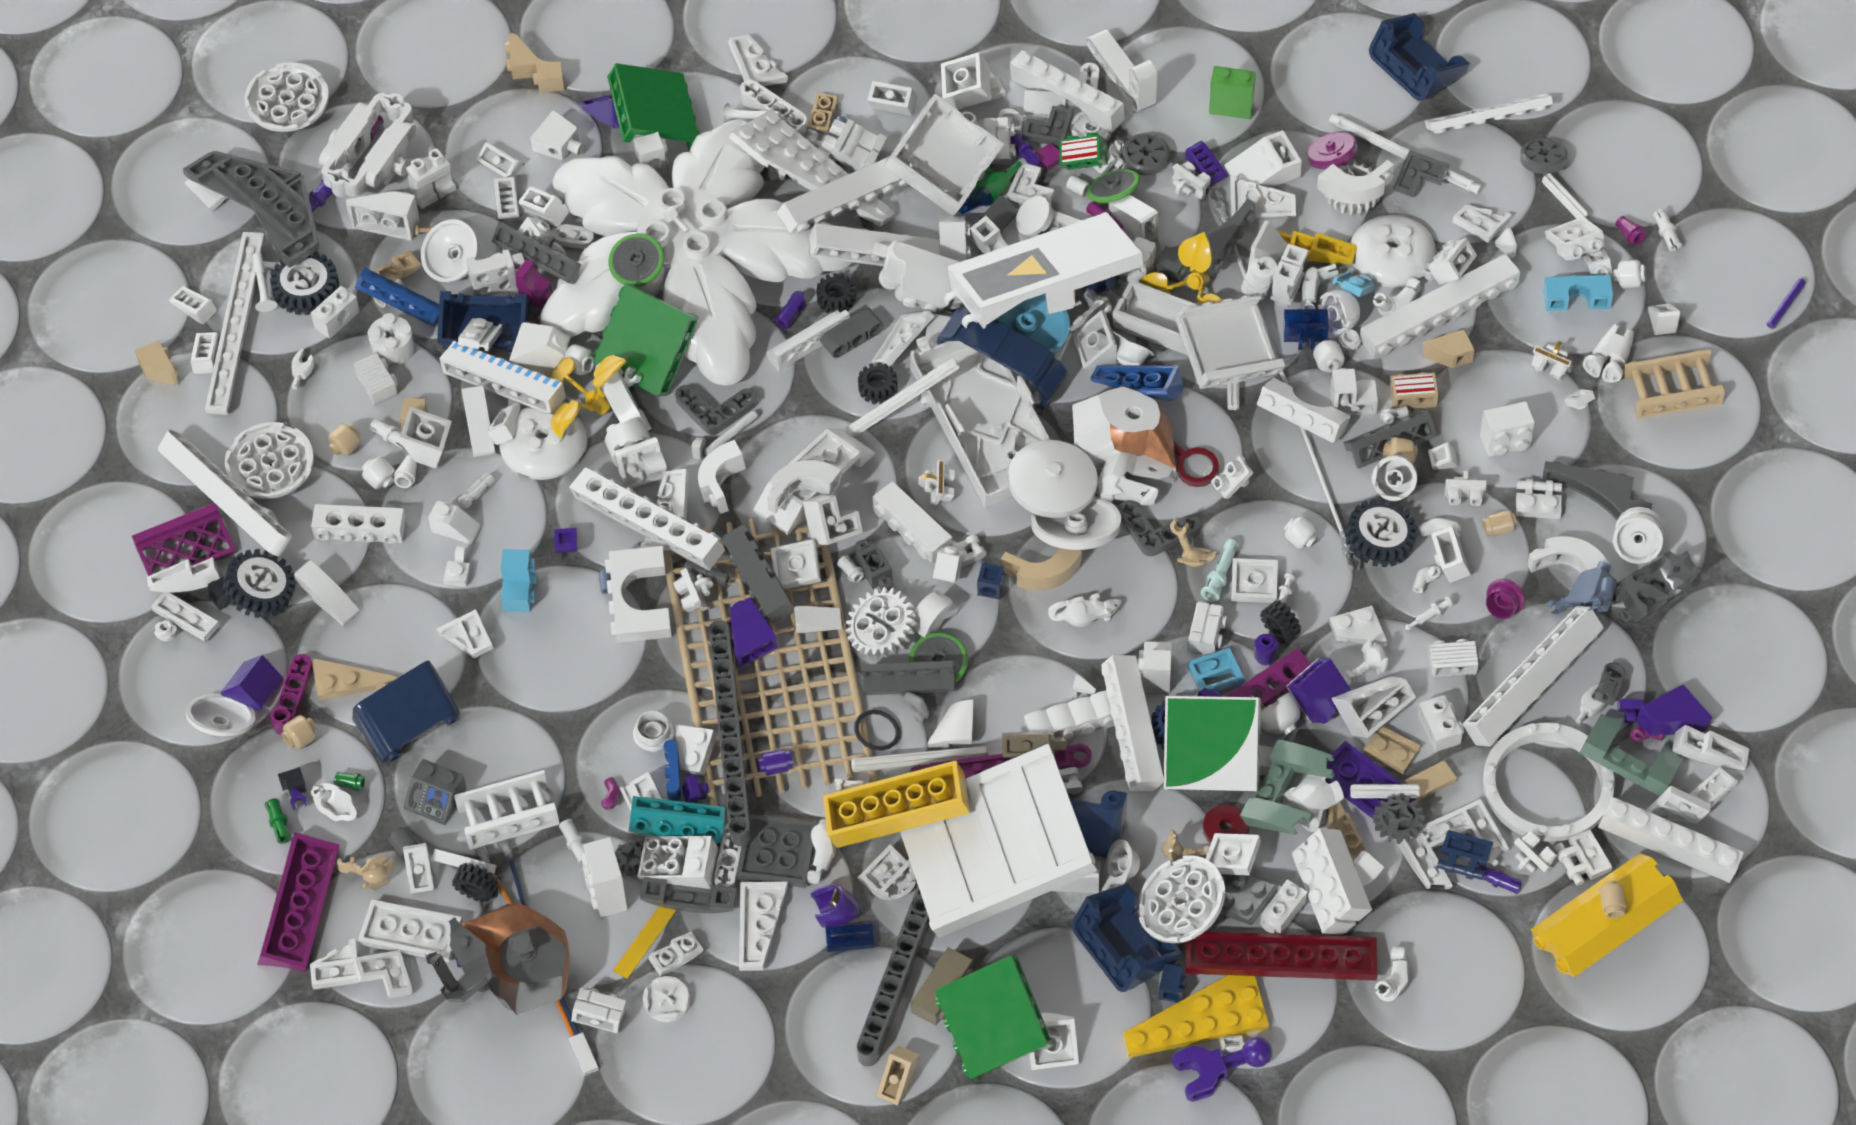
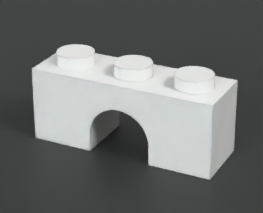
(986, 236)

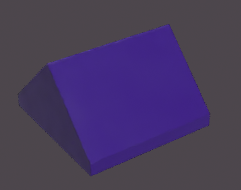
(253, 683)

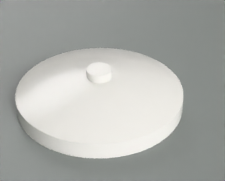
(1052, 478)
(1084, 530)

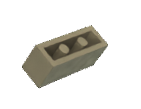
(948, 969)

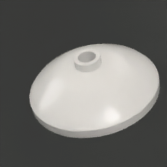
(441, 247)
(219, 716)

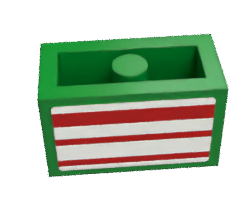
(1083, 151)

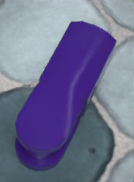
(791, 309)

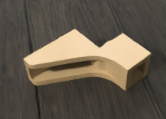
(526, 65)

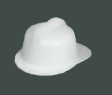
(1131, 353)
(1120, 865)

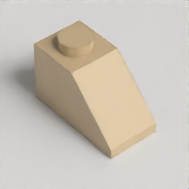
(898, 1074)

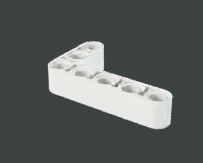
(1135, 83)

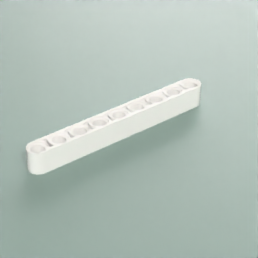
(224, 493)

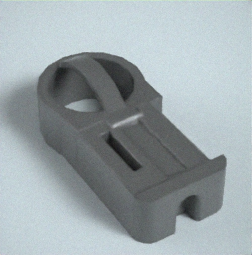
(1610, 685)

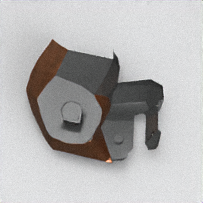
(511, 950)

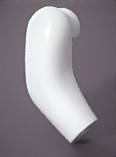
(1436, 525)

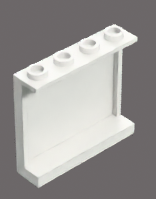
(1227, 342)

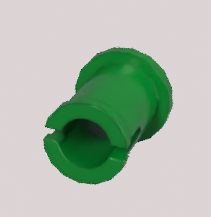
(349, 780)

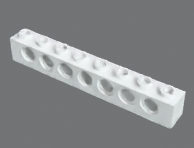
(660, 526)

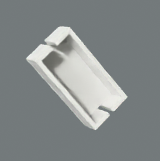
(1150, 315)
(1331, 881)

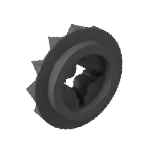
(625, 850)

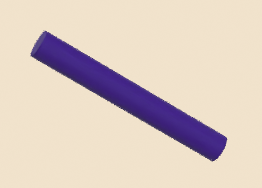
(1786, 303)

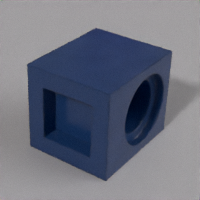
(990, 581)

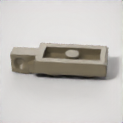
(1022, 742)

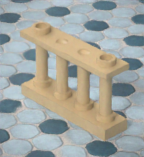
(1673, 402)

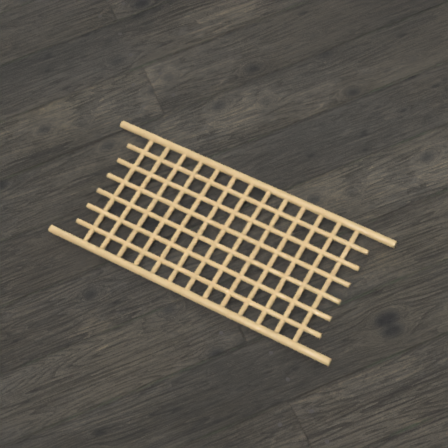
(758, 674)

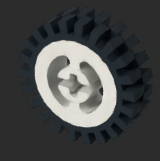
(294, 293)
(1392, 544)
(272, 593)

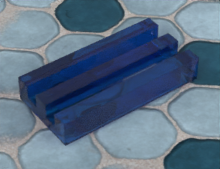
(849, 941)

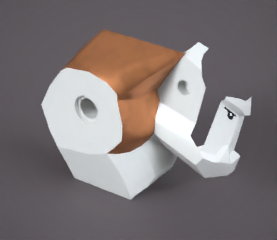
(1124, 434)

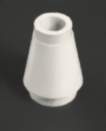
(406, 473)

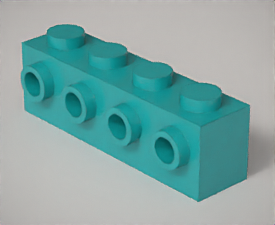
(675, 818)

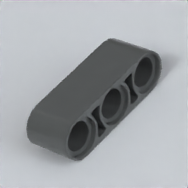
(852, 333)

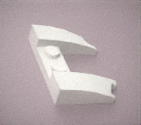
(1471, 819)

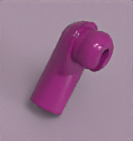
(1639, 735)
(613, 795)

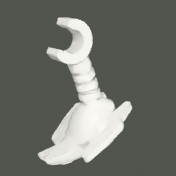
(1375, 658)

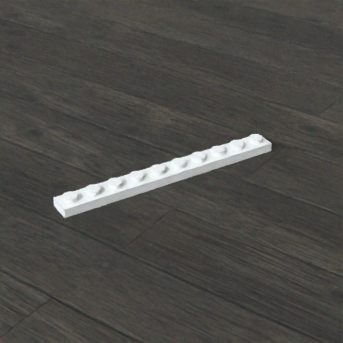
(234, 325)

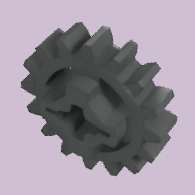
(1399, 820)

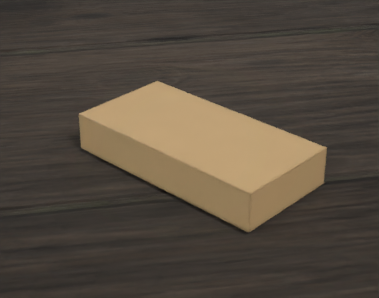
(1433, 779)

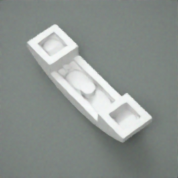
(622, 400)

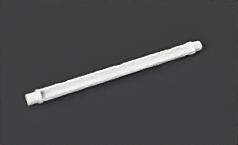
(1397, 150)

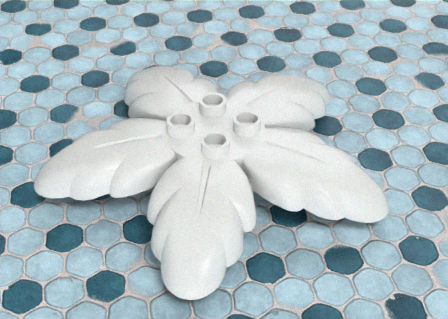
(700, 266)

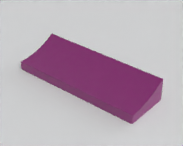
(298, 903)

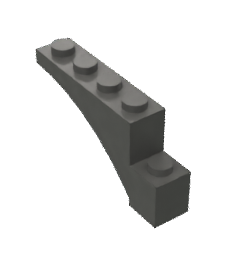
(1220, 240)
(1604, 488)

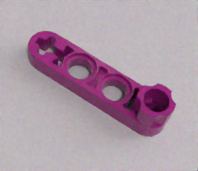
(289, 693)

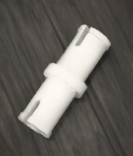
(1667, 230)
(389, 433)
(574, 840)

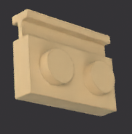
(1391, 750)

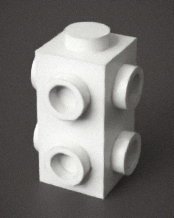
(1283, 908)

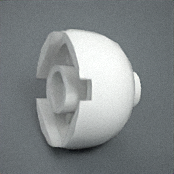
(1342, 310)
(1281, 716)

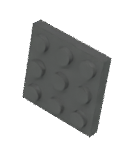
(777, 851)

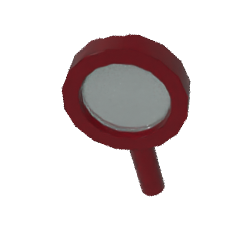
(1196, 465)

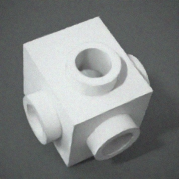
(537, 229)

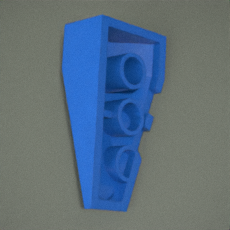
(1152, 381)

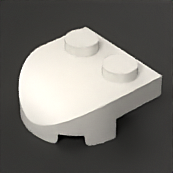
(889, 875)

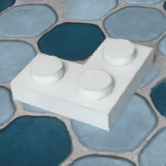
(1025, 185)
(389, 968)

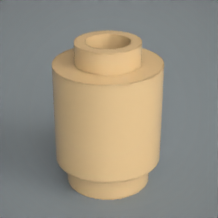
(1499, 523)
(1613, 899)

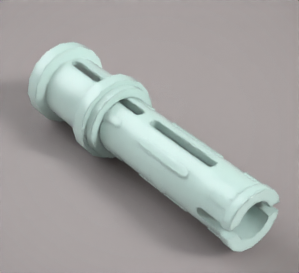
(1217, 577)

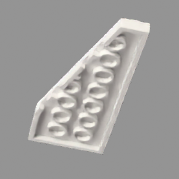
(781, 146)

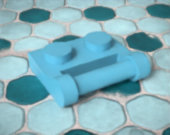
(1214, 666)

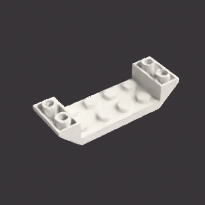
(832, 447)

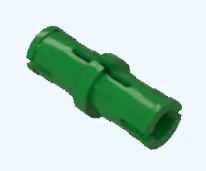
(278, 821)

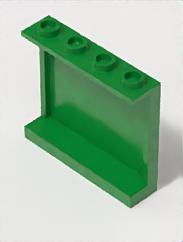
(652, 103)
(648, 336)
(992, 1017)

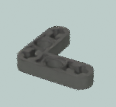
(715, 415)
(1154, 536)

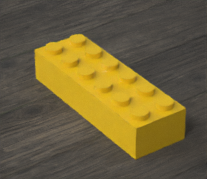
(896, 804)

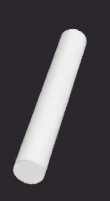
(729, 434)

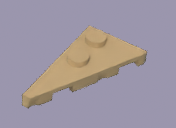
(342, 680)
(1342, 821)

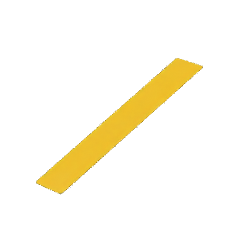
(643, 941)

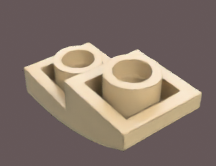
(822, 112)

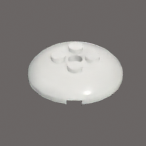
(287, 97)
(1391, 265)
(264, 444)
(547, 456)
(1164, 897)

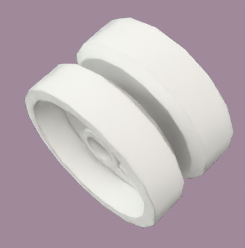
(1638, 535)

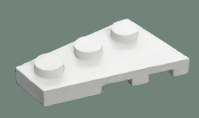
(754, 63)

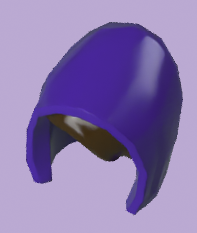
(835, 905)

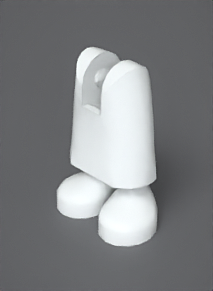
(1612, 346)

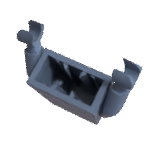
(1591, 590)

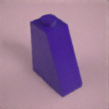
(751, 633)
(1672, 712)

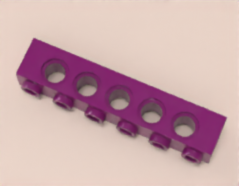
(1291, 664)

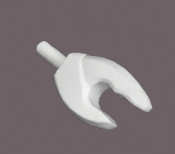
(300, 369)
(1588, 705)

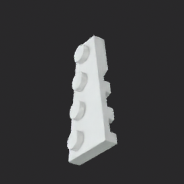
(672, 495)
(758, 919)

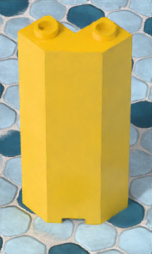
(1581, 931)

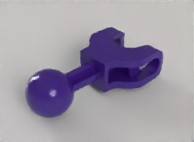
(1214, 1067)

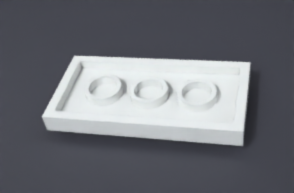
(407, 930)

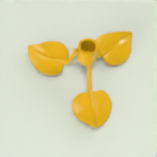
(1197, 255)
(594, 399)

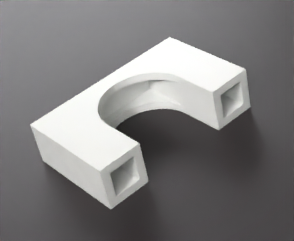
(629, 622)

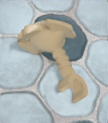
(1194, 556)
(1173, 849)
(373, 872)

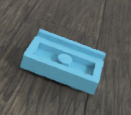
(1357, 285)

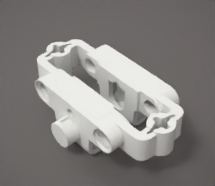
(385, 157)

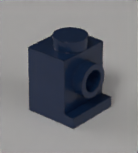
(1172, 983)

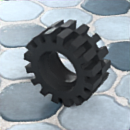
(835, 283)
(874, 373)
(1280, 621)
(475, 882)

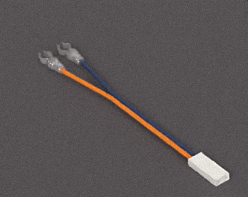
(577, 1040)

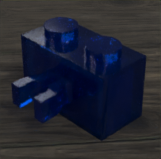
(1305, 326)

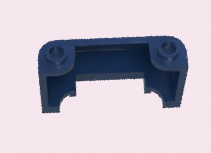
(1410, 60)
(458, 311)
(404, 710)
(1102, 822)
(1118, 940)

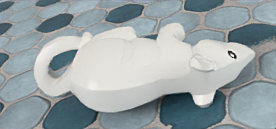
(1082, 611)

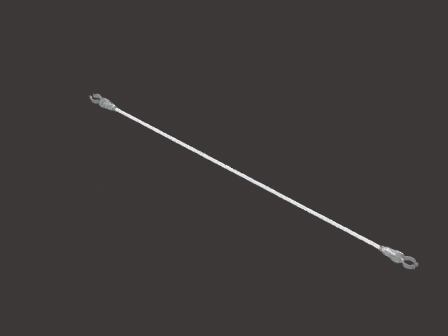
(1220, 210)

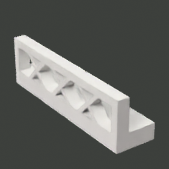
(804, 341)

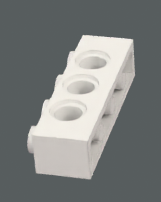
(368, 518)

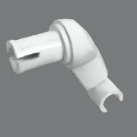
(1312, 281)
(1389, 304)
(824, 851)
(1394, 984)

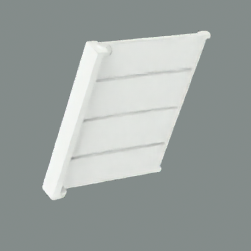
(1004, 852)

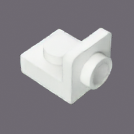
(1598, 263)

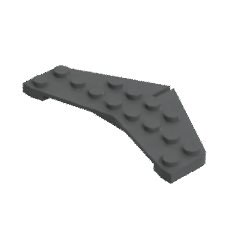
(273, 194)

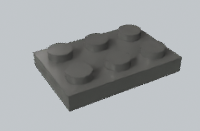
(1246, 897)

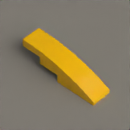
(1322, 247)

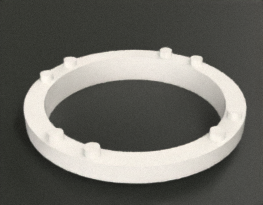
(1550, 733)

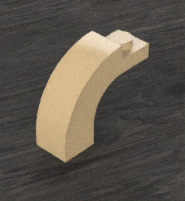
(1044, 574)

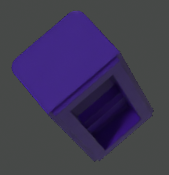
(1197, 153)

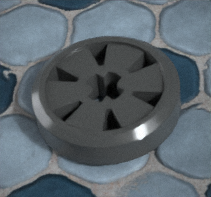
(1152, 144)
(1543, 156)

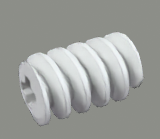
(1259, 277)

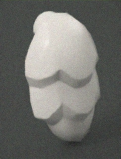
(334, 802)

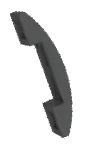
(687, 898)

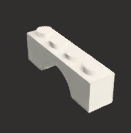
(1322, 421)

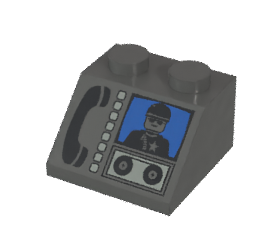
(433, 791)

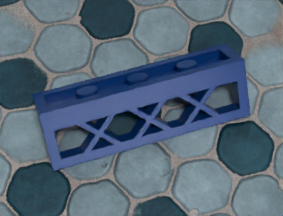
(397, 296)

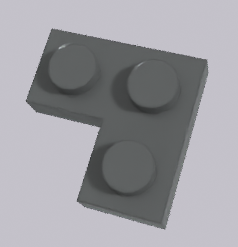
(1050, 131)
(1416, 168)

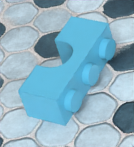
(1594, 288)

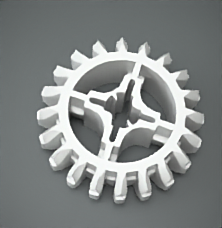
(1353, 170)

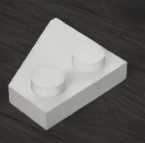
(694, 748)

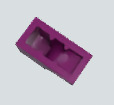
(533, 284)

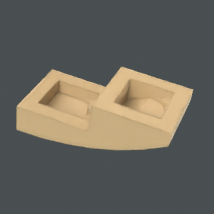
(400, 267)

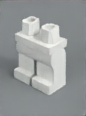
(854, 146)
(430, 178)
(494, 273)
(1288, 275)

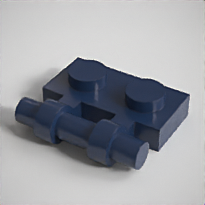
(1465, 848)

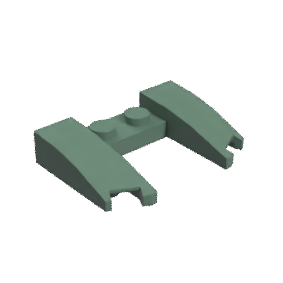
(1286, 759)
(1653, 778)

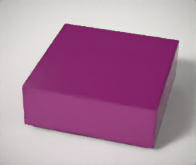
(1049, 156)

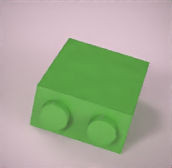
(1232, 92)

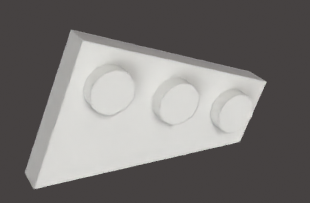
(1268, 201)
(901, 336)

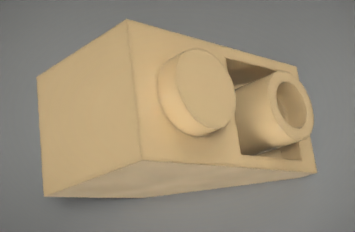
(1450, 349)
(156, 364)

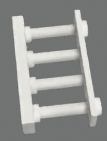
(512, 825)

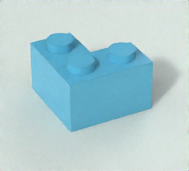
(518, 580)

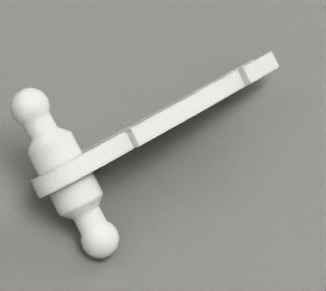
(1100, 302)

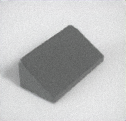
(1001, 213)

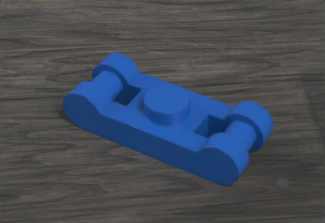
(672, 770)

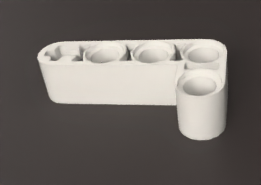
(759, 98)

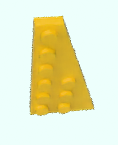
(1219, 1010)

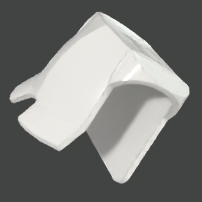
(1314, 797)

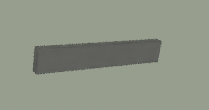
(540, 254)

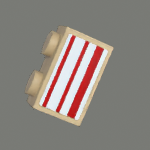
(1414, 390)

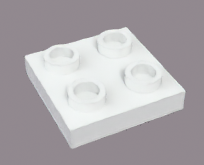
(640, 463)

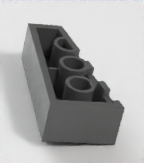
(758, 574)

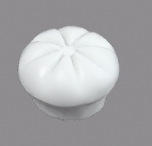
(652, 731)

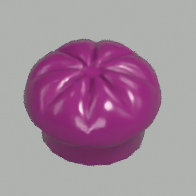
(1504, 598)

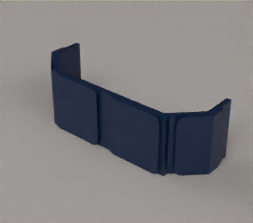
(1010, 350)

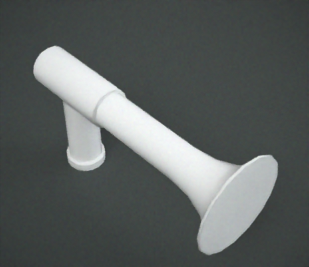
(729, 113)
(265, 303)

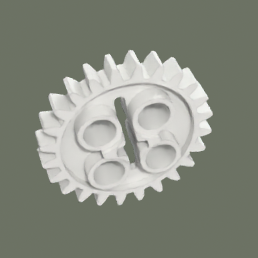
(892, 605)

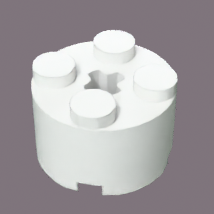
(391, 339)
(625, 435)
(1384, 485)

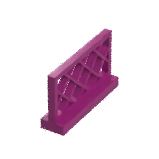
(181, 526)

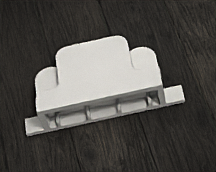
(916, 276)

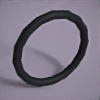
(884, 714)

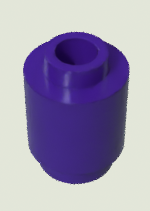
(1265, 649)
(775, 762)

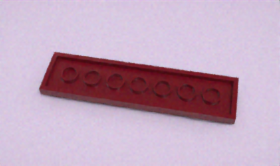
(1282, 955)

